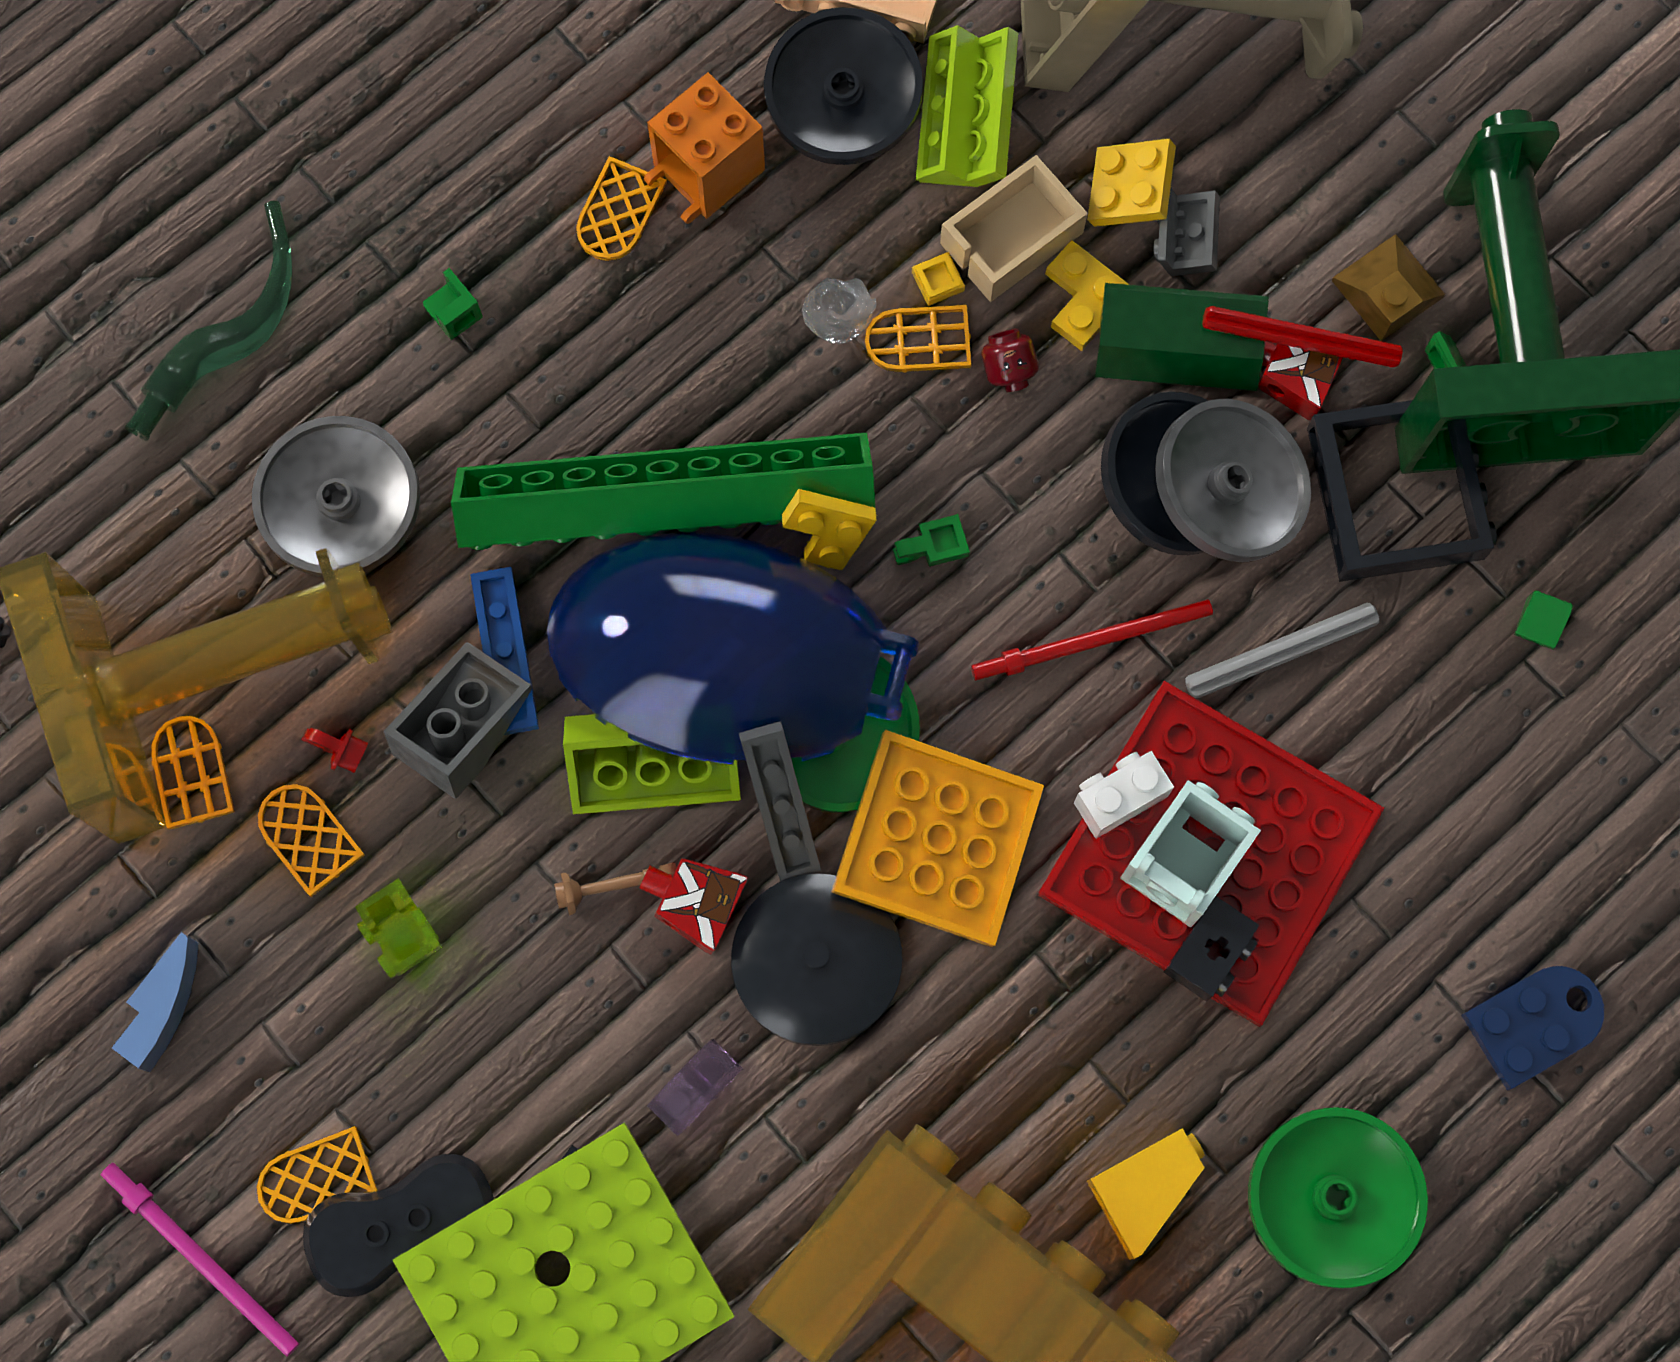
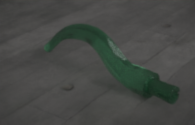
(218, 343)

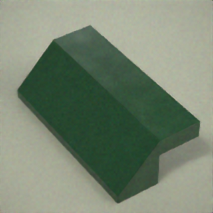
(1161, 338)

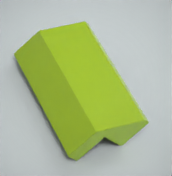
(967, 107)

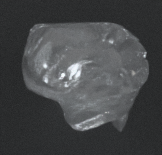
(838, 309)

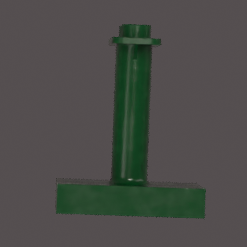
(1536, 399)

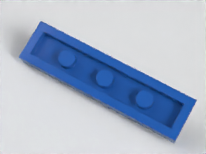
(503, 634)

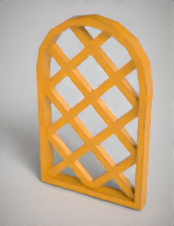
(638, 230)
(333, 873)
(363, 1161)

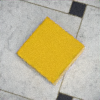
(938, 279)

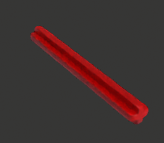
(1302, 336)

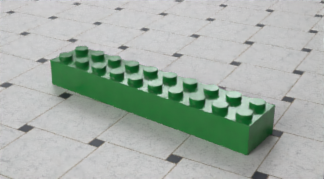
(654, 490)

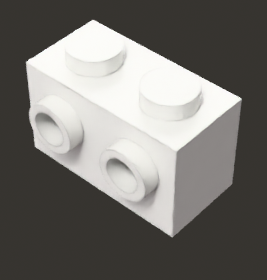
(1123, 794)

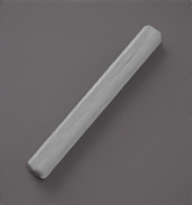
(1282, 650)

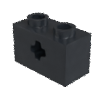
(1192, 965)

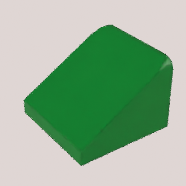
(1443, 352)
(1543, 619)

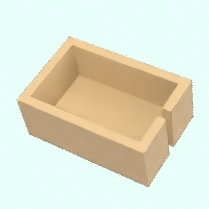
(1013, 228)

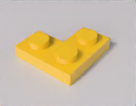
(1085, 280)
(834, 524)

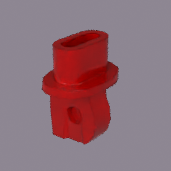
(345, 752)

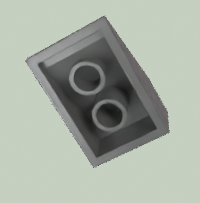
(457, 719)

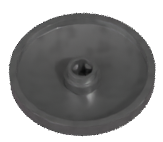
(1233, 480)
(336, 489)

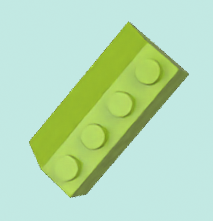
(621, 774)

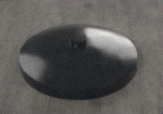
(843, 86)
(1130, 470)
(815, 962)

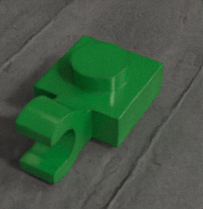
(937, 540)

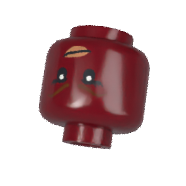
(1010, 360)

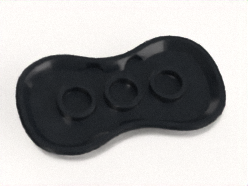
(359, 1234)

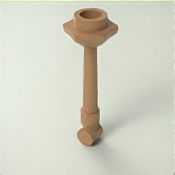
(570, 893)

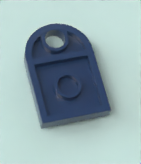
(1533, 1024)

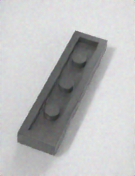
(780, 800)

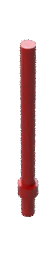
(1014, 660)

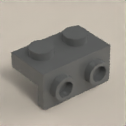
(1189, 234)

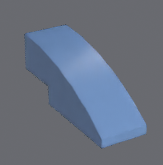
(160, 1005)

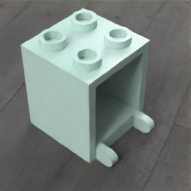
(1179, 868)

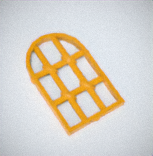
(934, 347)
(182, 786)

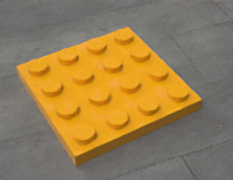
(938, 838)

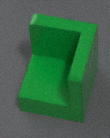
(453, 306)

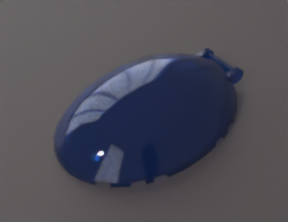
(720, 637)

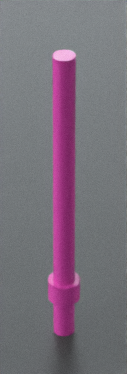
(139, 1200)

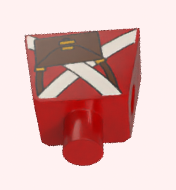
(1298, 377)
(695, 900)

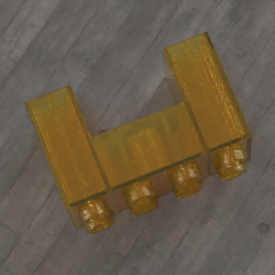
(954, 1259)

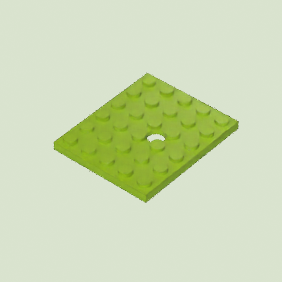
(632, 1280)

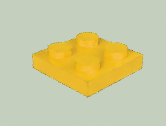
(1131, 182)

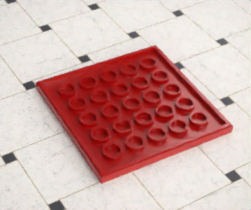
(1282, 882)

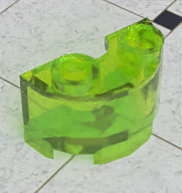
(398, 928)

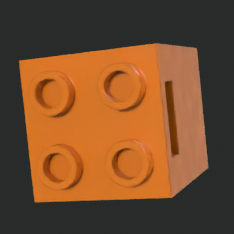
(705, 147)

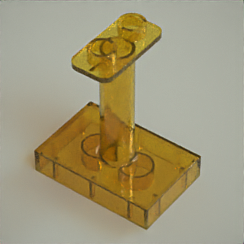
(92, 696)

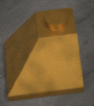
(1388, 287)

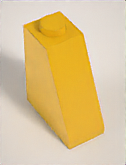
(1147, 1188)

